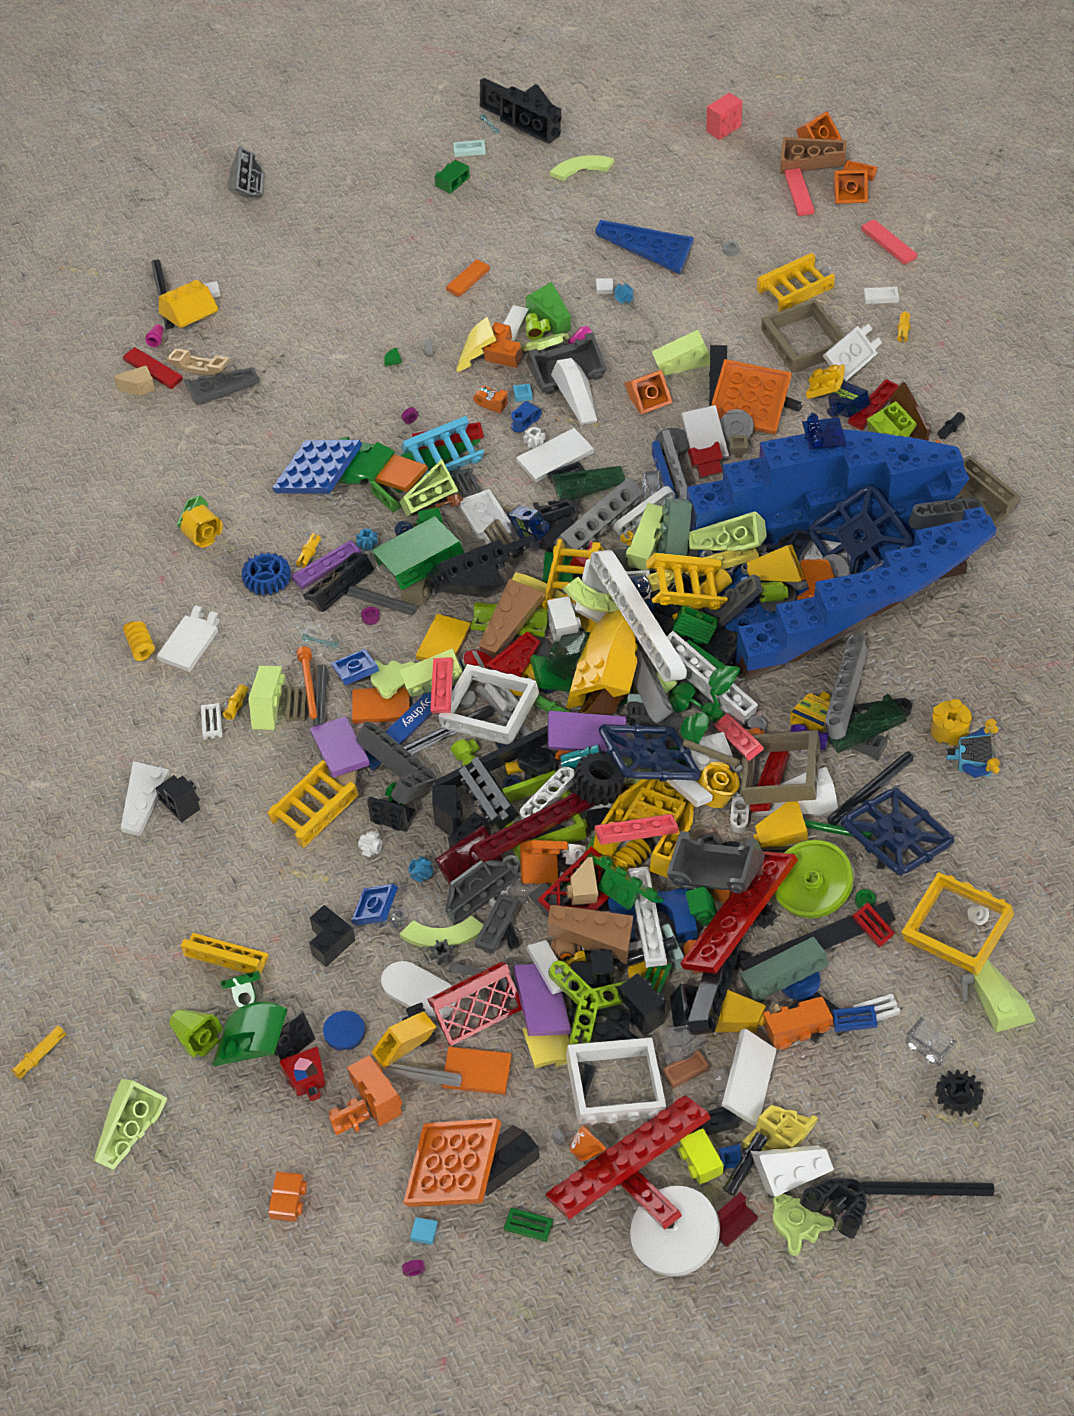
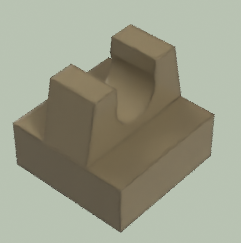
(738, 445)

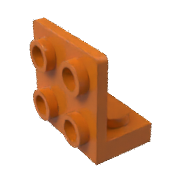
(540, 861)

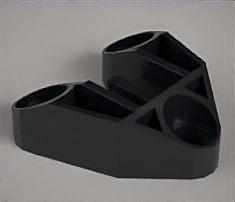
(836, 1190)

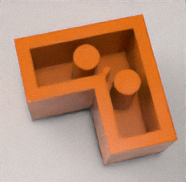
(503, 350)

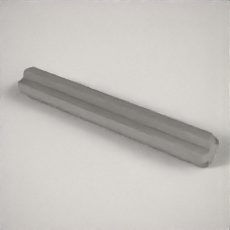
(423, 1074)

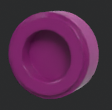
(409, 415)
(370, 615)
(413, 1268)

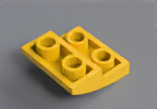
(825, 380)

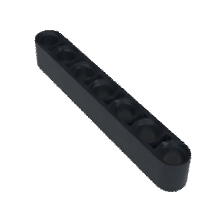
(711, 996)

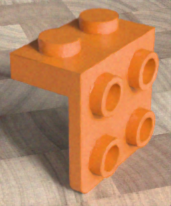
(814, 571)

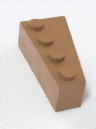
(812, 153)
(511, 613)
(592, 929)

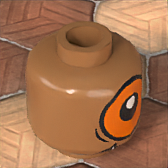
(563, 949)

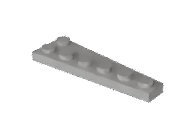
(674, 466)

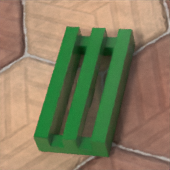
(667, 968)
(526, 1232)

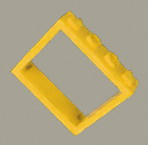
(947, 953)

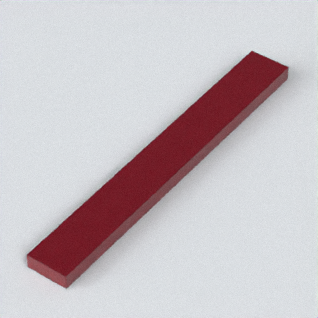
(529, 827)

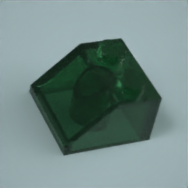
(566, 653)

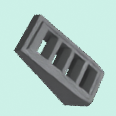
(871, 750)

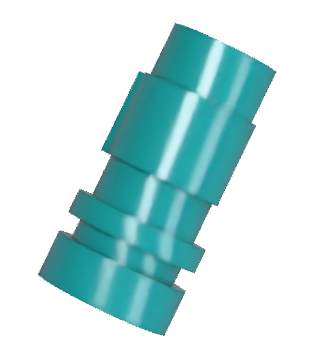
(572, 758)

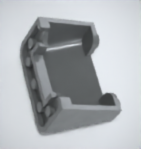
(583, 352)
(714, 865)

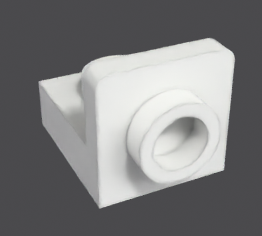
(573, 853)

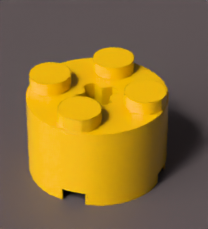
(201, 526)
(950, 722)
(720, 783)

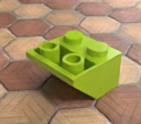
(892, 421)

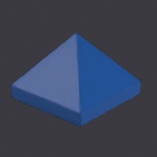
(730, 1156)

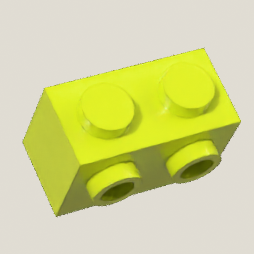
(700, 1156)

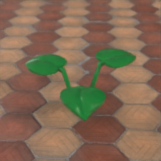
(695, 726)

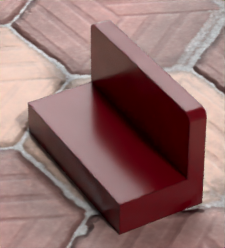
(735, 1219)

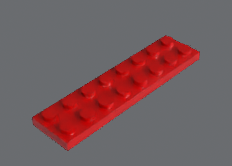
(737, 915)
(627, 1156)

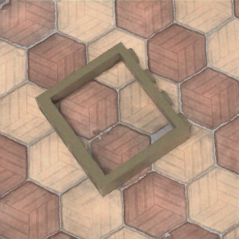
(812, 308)
(783, 793)

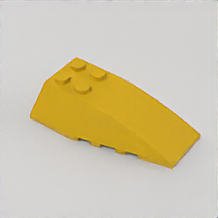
(606, 660)

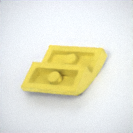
(547, 1049)

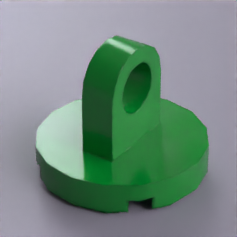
(242, 984)

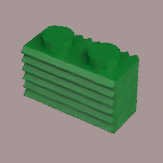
(452, 176)
(694, 624)
(701, 905)

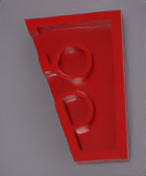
(516, 656)

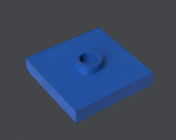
(355, 667)
(374, 904)

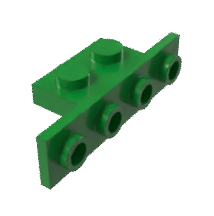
(622, 886)

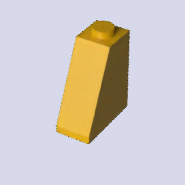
(777, 566)
(782, 827)
(740, 1014)
(403, 1038)

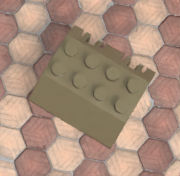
(991, 491)

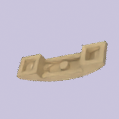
(197, 365)

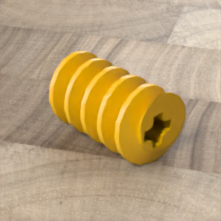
(138, 640)
(631, 854)

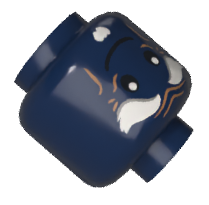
(641, 583)

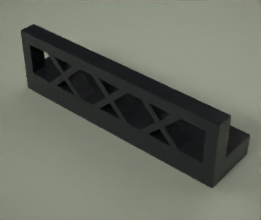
(339, 580)

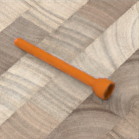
(304, 655)

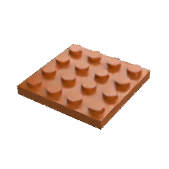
(752, 389)
(452, 1163)

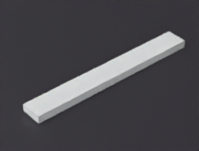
(688, 788)

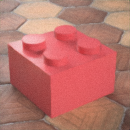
(724, 116)

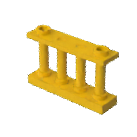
(795, 270)
(559, 552)
(688, 564)
(320, 819)

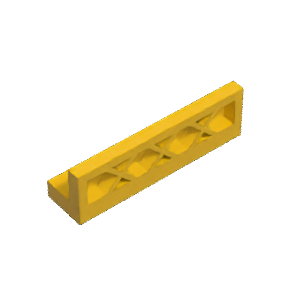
(224, 957)

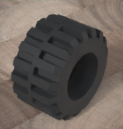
(598, 779)

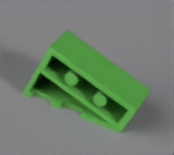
(549, 305)

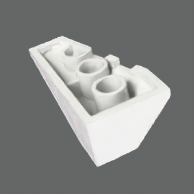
(575, 389)
(826, 797)

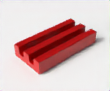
(867, 930)

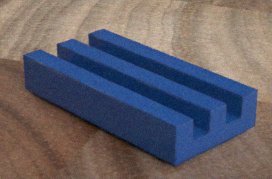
(854, 1022)

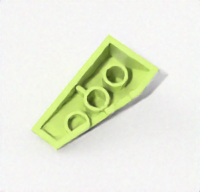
(730, 535)
(1001, 1000)
(128, 1117)

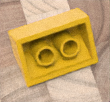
(187, 304)

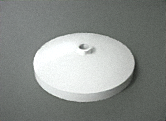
(684, 1246)

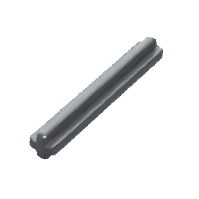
(382, 600)
(320, 692)

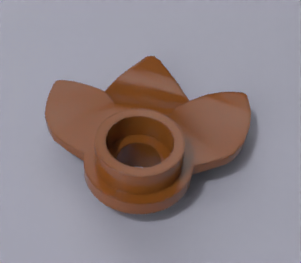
(453, 500)

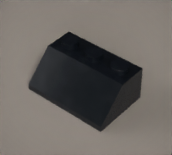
(512, 1154)

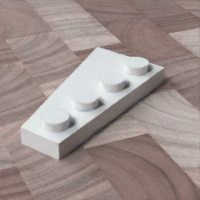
(141, 796)

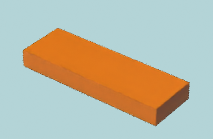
(468, 278)

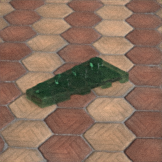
(586, 482)
(871, 723)

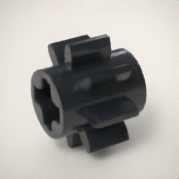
(765, 917)

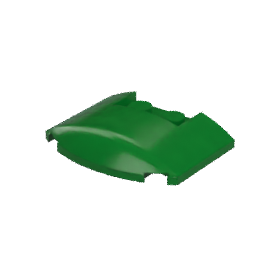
(366, 463)
(250, 1033)

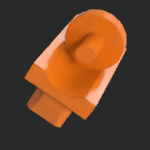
(349, 1117)

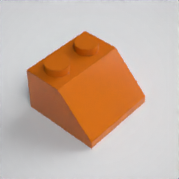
(819, 128)
(850, 186)
(649, 392)

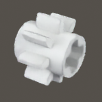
(534, 437)
(370, 844)

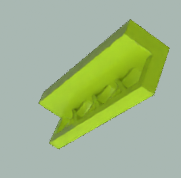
(484, 612)

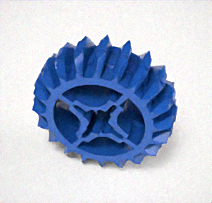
(266, 579)

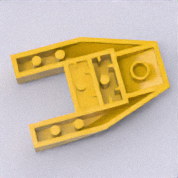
(647, 800)

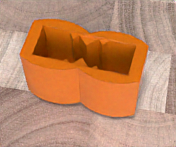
(286, 1196)

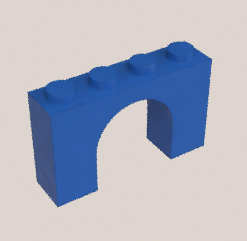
(673, 906)

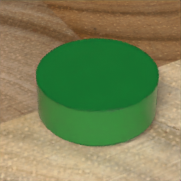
(864, 896)

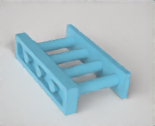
(444, 432)

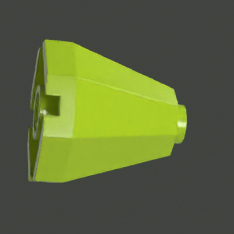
(195, 1031)

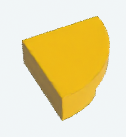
(578, 956)

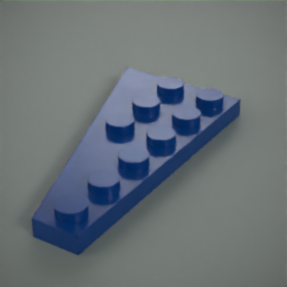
(657, 246)

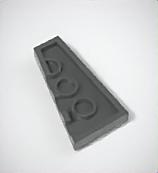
(222, 384)
(737, 600)

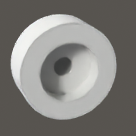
(978, 914)

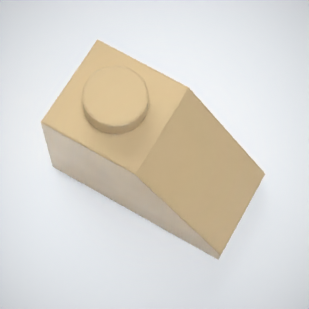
(135, 381)
(583, 884)

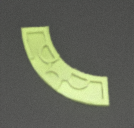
(591, 162)
(589, 597)
(455, 935)

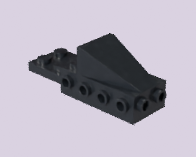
(525, 111)
(476, 570)

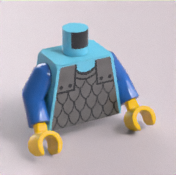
(975, 752)

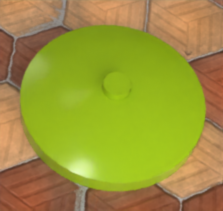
(817, 881)

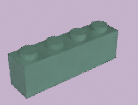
(675, 527)
(784, 969)

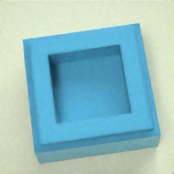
(522, 392)
(424, 1231)

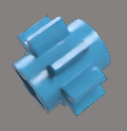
(623, 293)
(367, 539)
(420, 869)

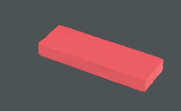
(441, 685)

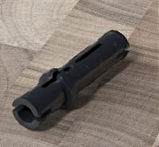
(637, 956)
(744, 1164)

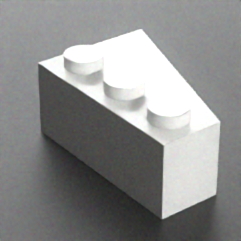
(790, 1167)

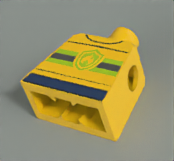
(811, 712)

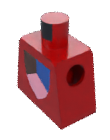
(304, 1073)

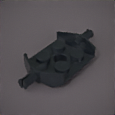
(613, 1029)

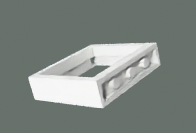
(485, 729)
(614, 1050)

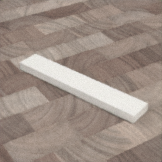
(648, 923)

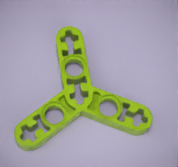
(578, 997)

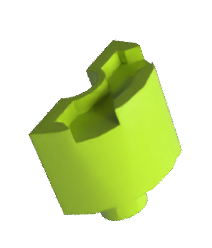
(773, 591)

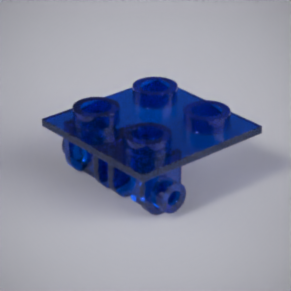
(823, 432)

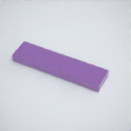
(324, 565)

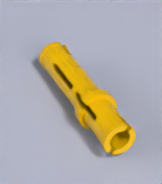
(34, 1056)

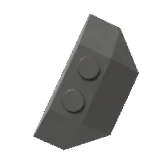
(246, 174)
(477, 887)

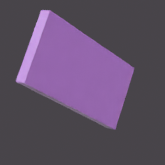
(579, 730)
(339, 746)
(541, 1010)

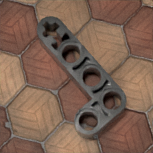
(941, 512)

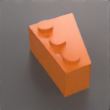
(797, 1023)
(375, 1090)

